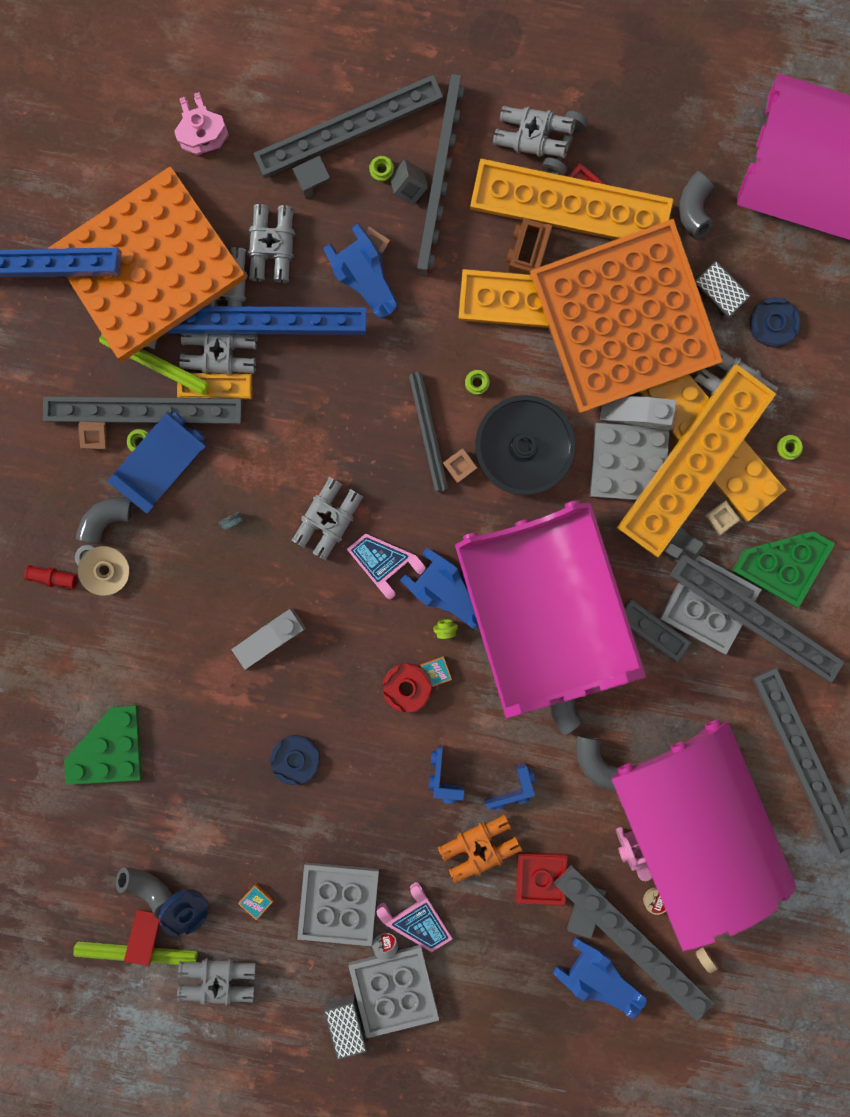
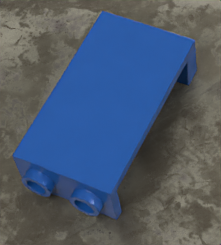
(157, 461)

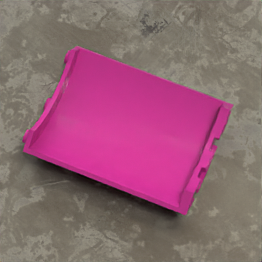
(802, 158)
(549, 610)
(705, 836)

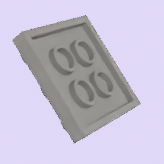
(625, 459)
(701, 619)
(338, 904)
(393, 992)

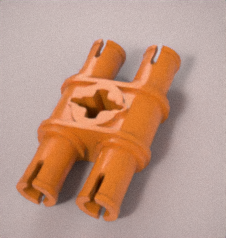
(476, 862)

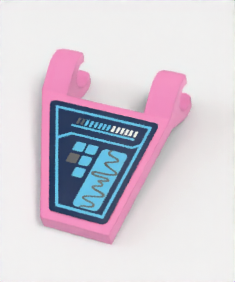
(382, 561)
(418, 921)

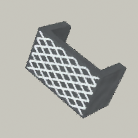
(722, 289)
(345, 1026)

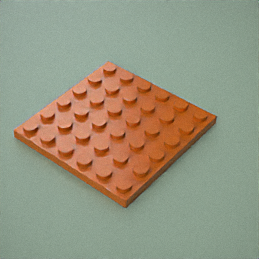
(167, 264)
(626, 316)

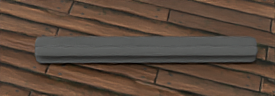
(428, 432)

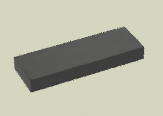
(656, 631)

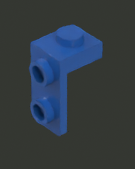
(448, 793)
(521, 796)

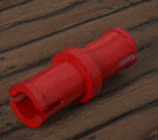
(51, 577)

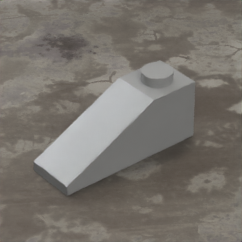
(641, 412)
(268, 638)

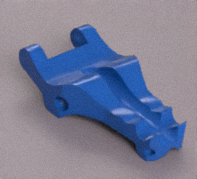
(363, 270)
(443, 589)
(597, 979)

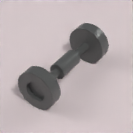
(555, 166)

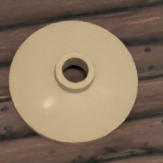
(100, 583)

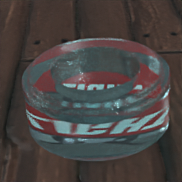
(231, 520)

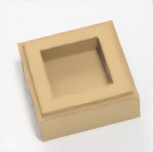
(722, 517)

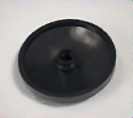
(525, 445)

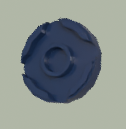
(775, 322)
(295, 760)
(183, 912)

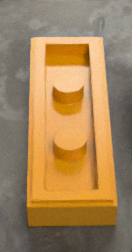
(221, 386)

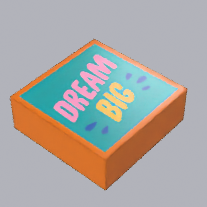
(437, 671)
(256, 901)

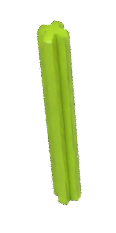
(167, 369)
(118, 952)

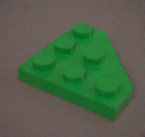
(786, 565)
(108, 751)

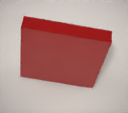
(537, 876)

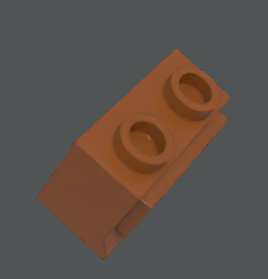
(543, 235)

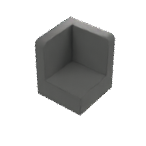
(310, 175)
(408, 182)
(683, 544)

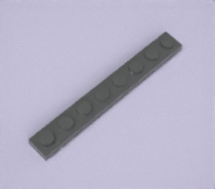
(348, 126)
(442, 165)
(141, 410)
(756, 618)
(804, 761)
(634, 943)

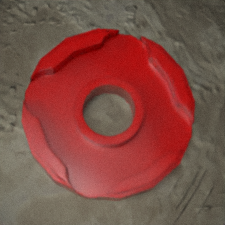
(421, 687)

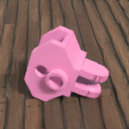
(200, 128)
(632, 853)

